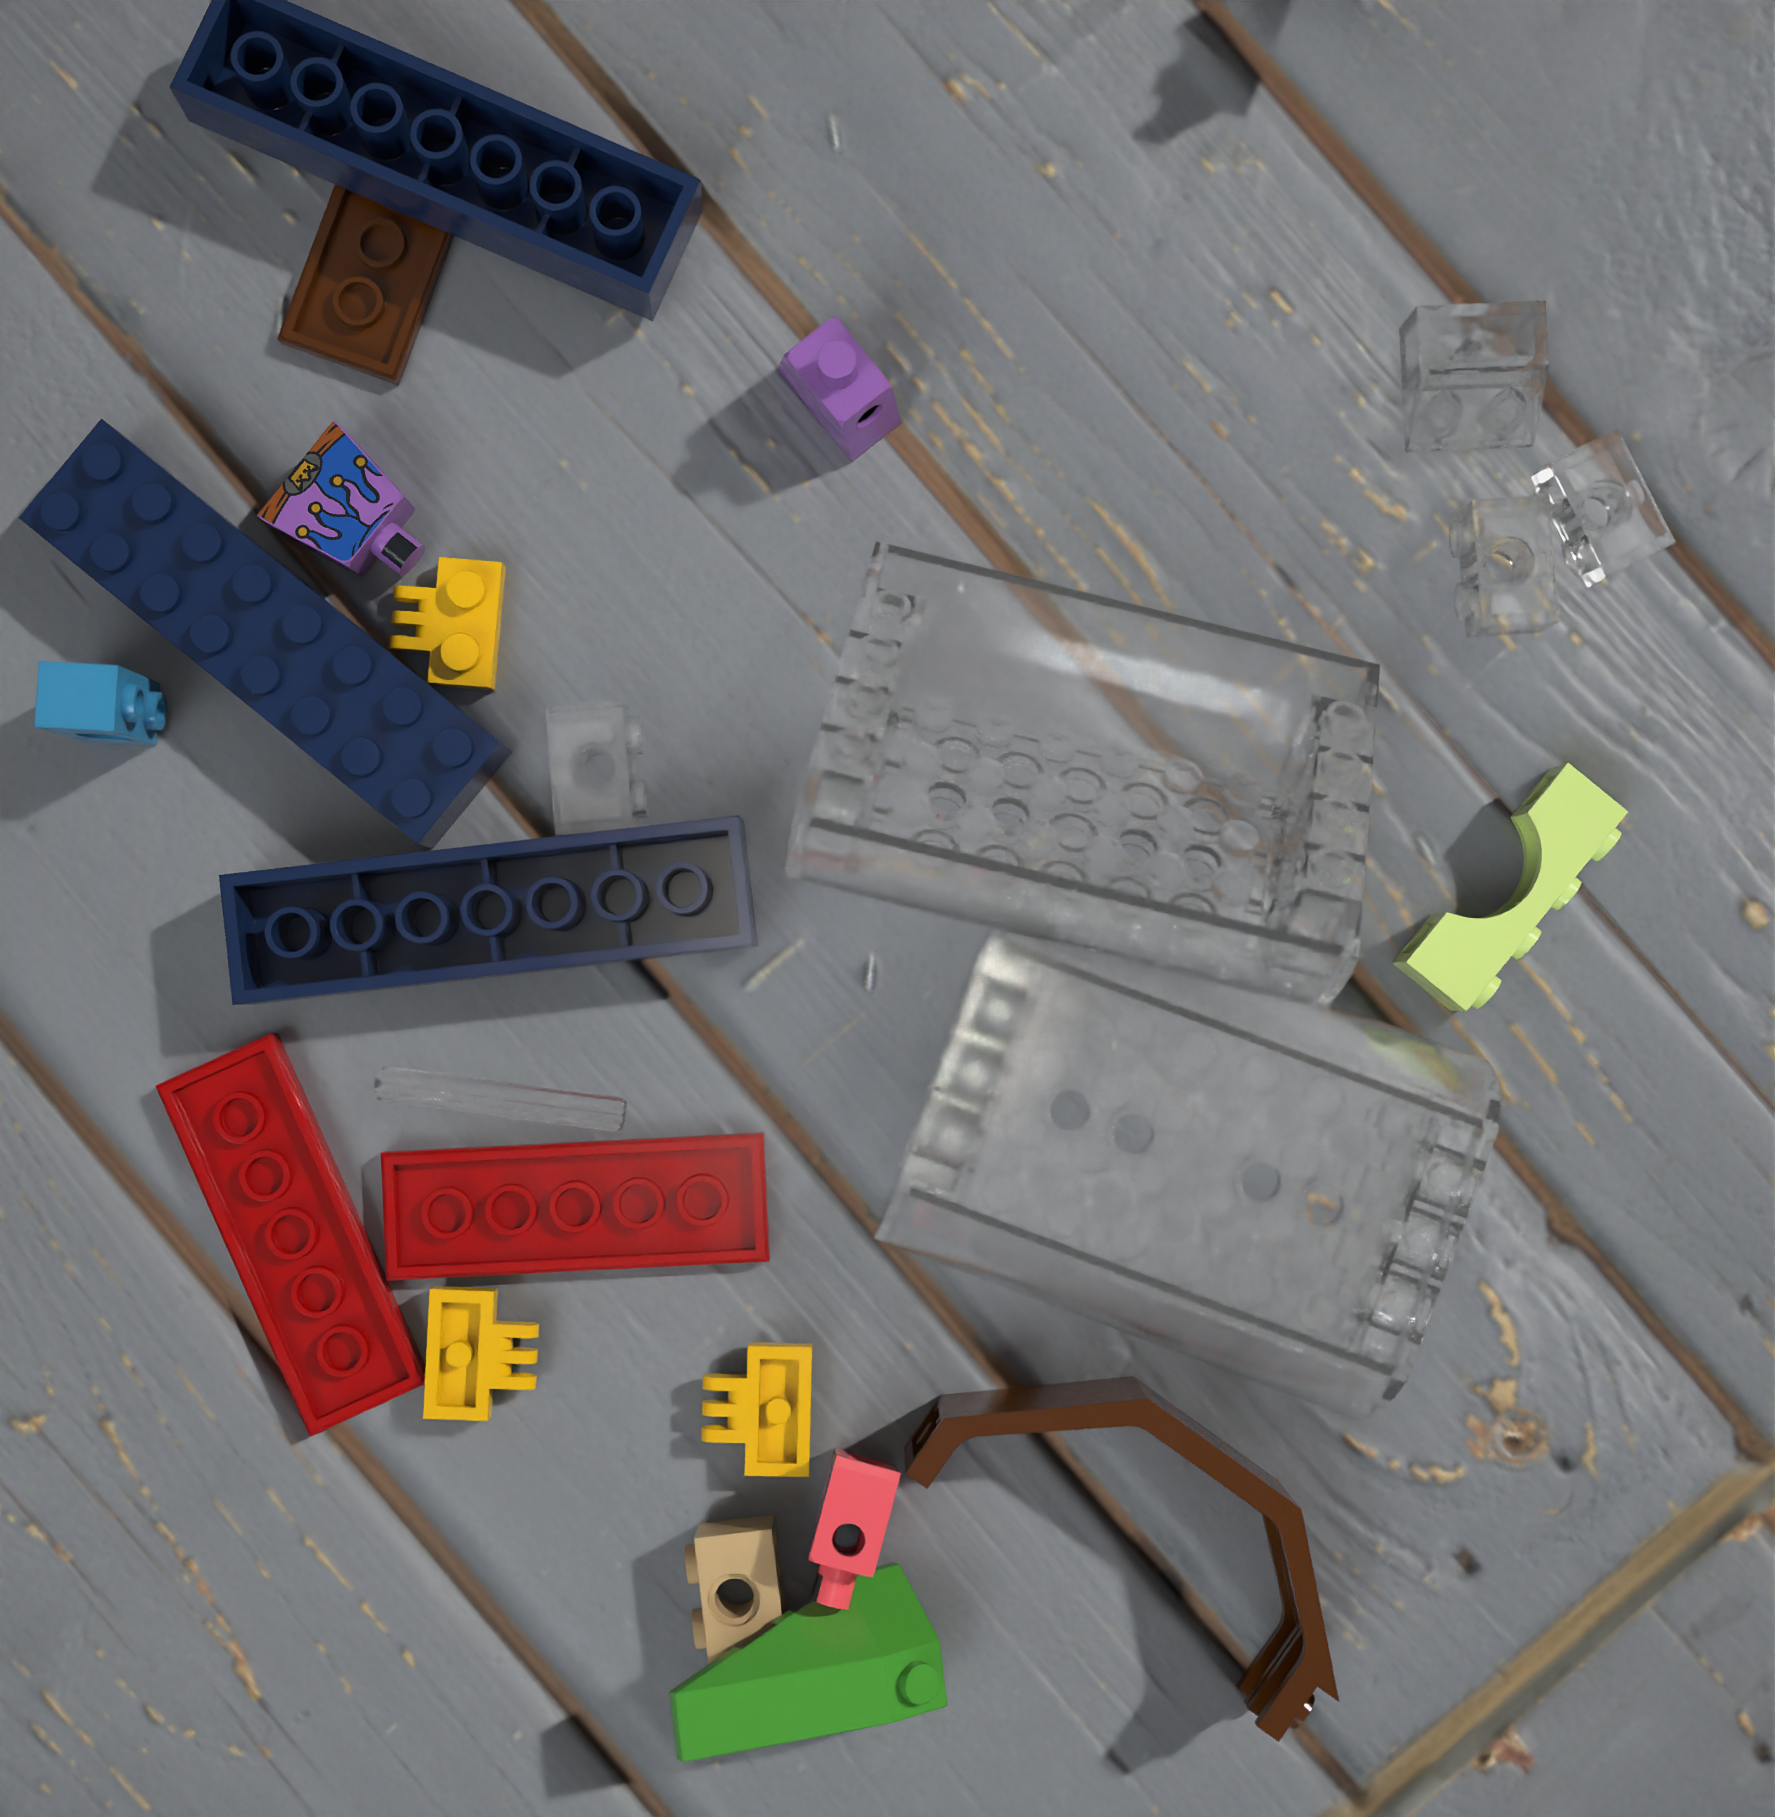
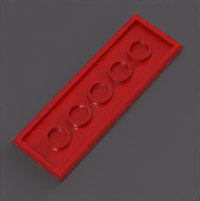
(575, 1206)
(293, 1233)

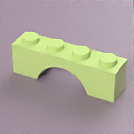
(1560, 830)

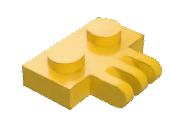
(455, 623)
(472, 1353)
(766, 1409)

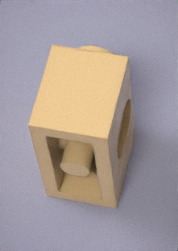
(742, 1551)

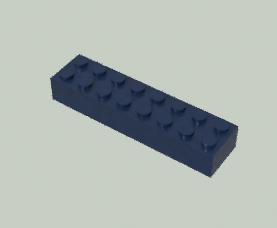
(440, 149)
(265, 635)
(488, 910)

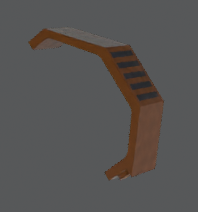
(1297, 1652)

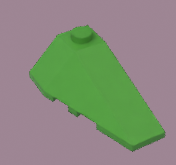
(816, 1674)

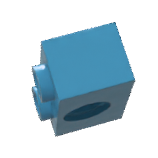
(98, 703)

